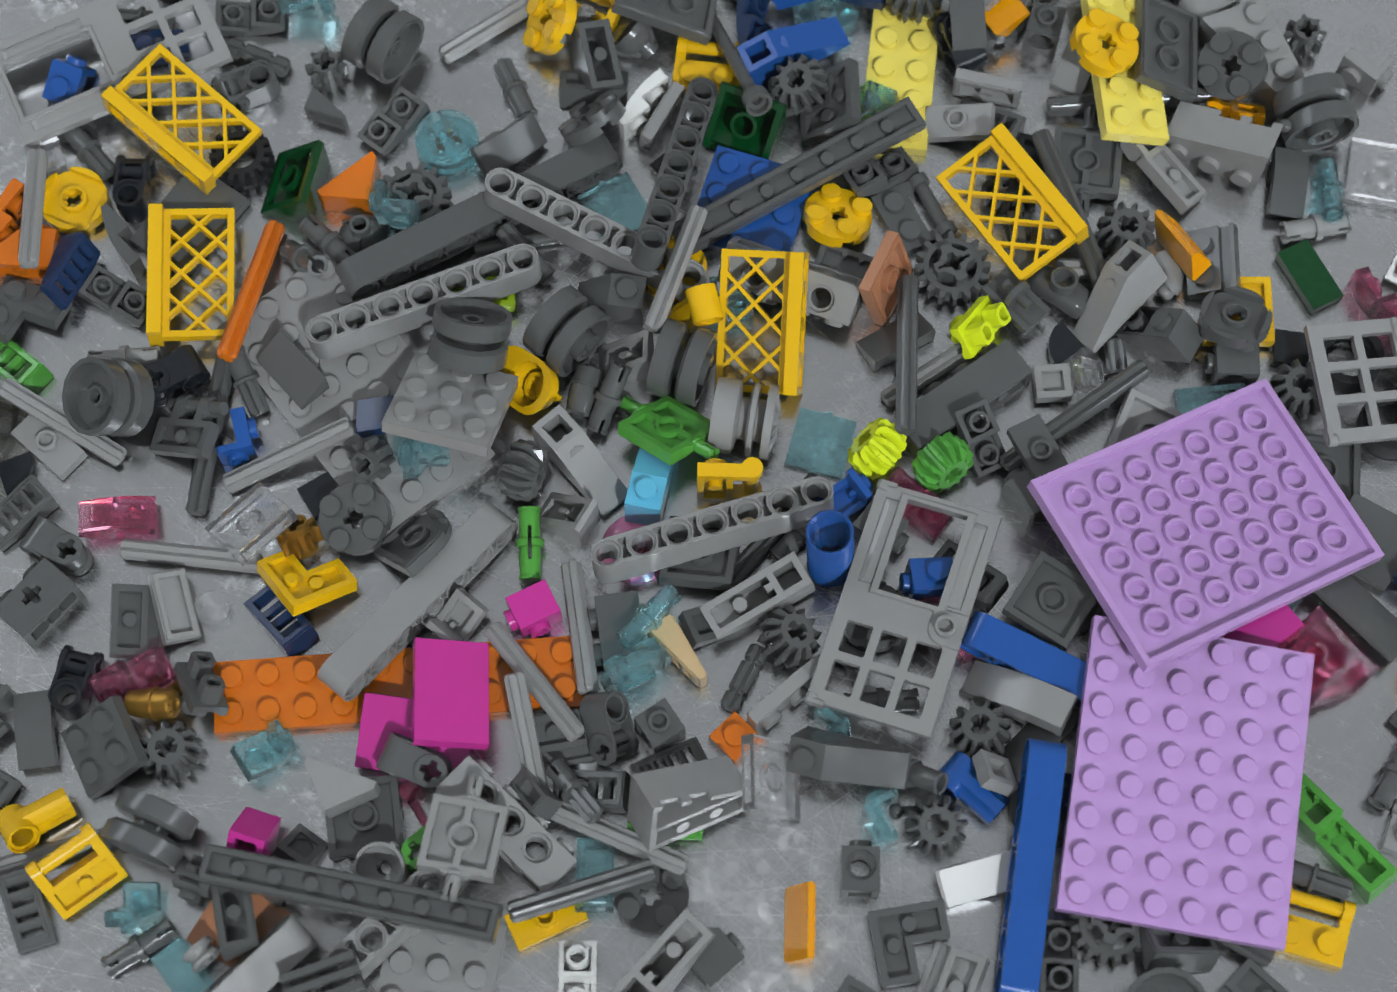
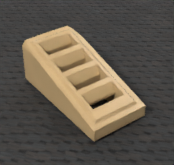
(680, 650)

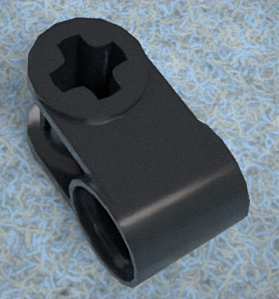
(965, 59)
(133, 181)
(177, 374)
(72, 676)

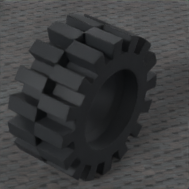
(252, 173)

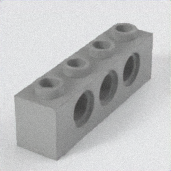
(842, 286)
(538, 874)

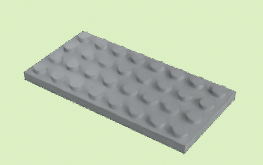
(350, 377)

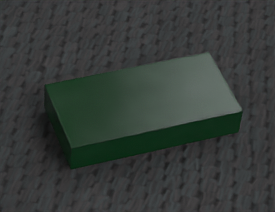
(1309, 276)

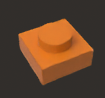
(728, 736)

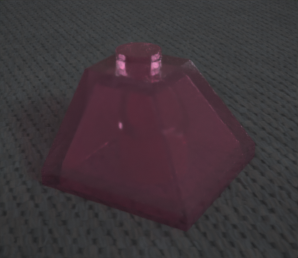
(1339, 660)

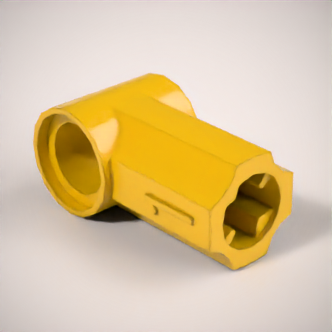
(699, 307)
(24, 824)

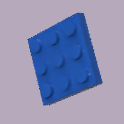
(734, 169)

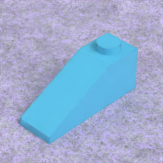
(647, 489)

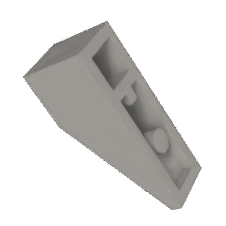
(755, 597)
(668, 957)

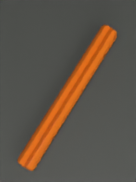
(250, 291)

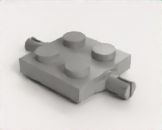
(463, 838)

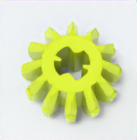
(876, 448)

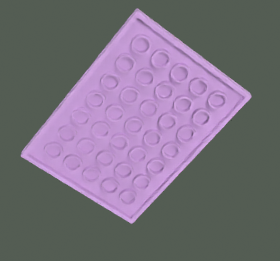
(1204, 523)
(1187, 789)

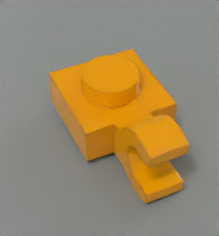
(1236, 109)

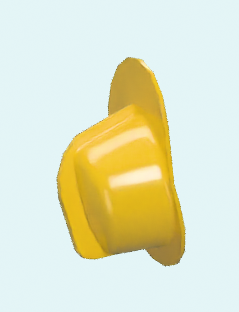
(536, 381)

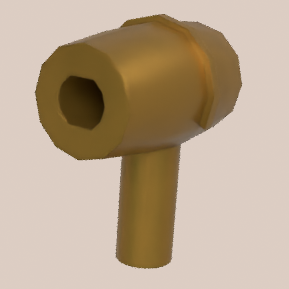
(154, 702)

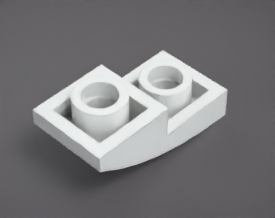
(639, 104)
(974, 879)
(577, 966)

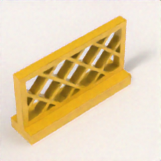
(161, 139)
(1037, 185)
(160, 266)
(792, 320)

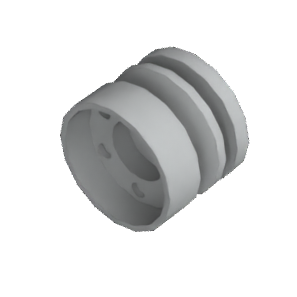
(744, 417)

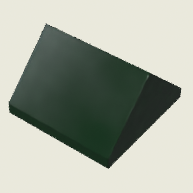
(738, 130)
(295, 182)

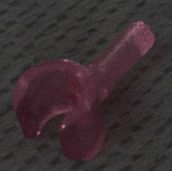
(410, 792)

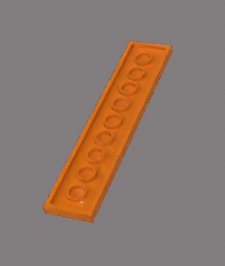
(294, 695)

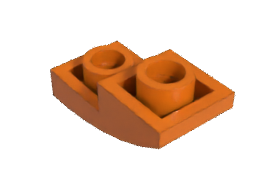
(10, 208)

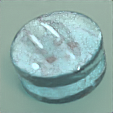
(445, 142)

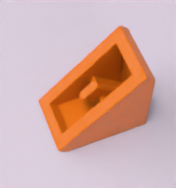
(352, 187)

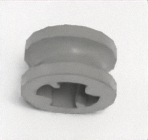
(201, 954)

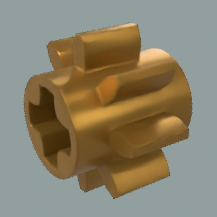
(300, 538)

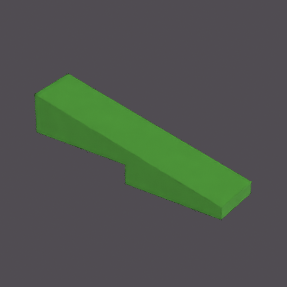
(1342, 844)

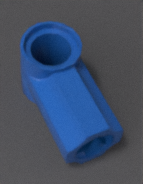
(966, 788)

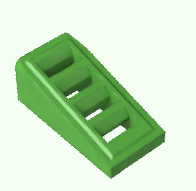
(32, 376)

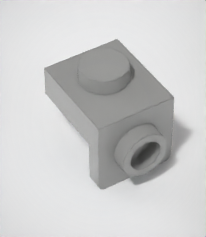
(1363, 73)
(458, 617)

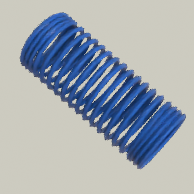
(825, 530)

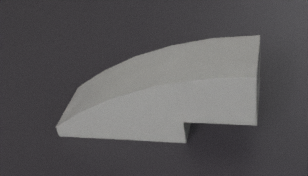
(1020, 696)

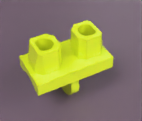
(978, 325)

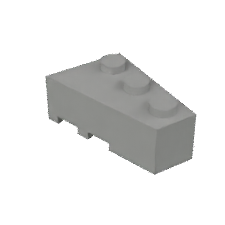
(1257, 21)
(1222, 144)
(683, 799)

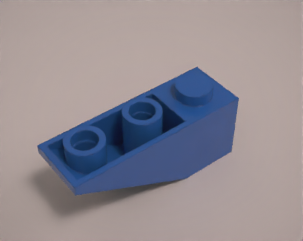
(772, 47)

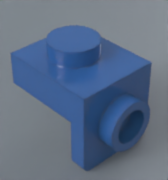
(66, 78)
(244, 448)
(851, 494)
(925, 577)

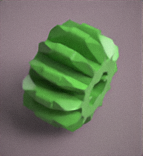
(942, 462)

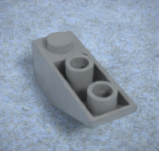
(1118, 293)
(579, 459)

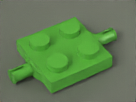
(666, 429)

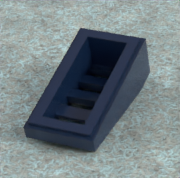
(84, 258)
(292, 640)

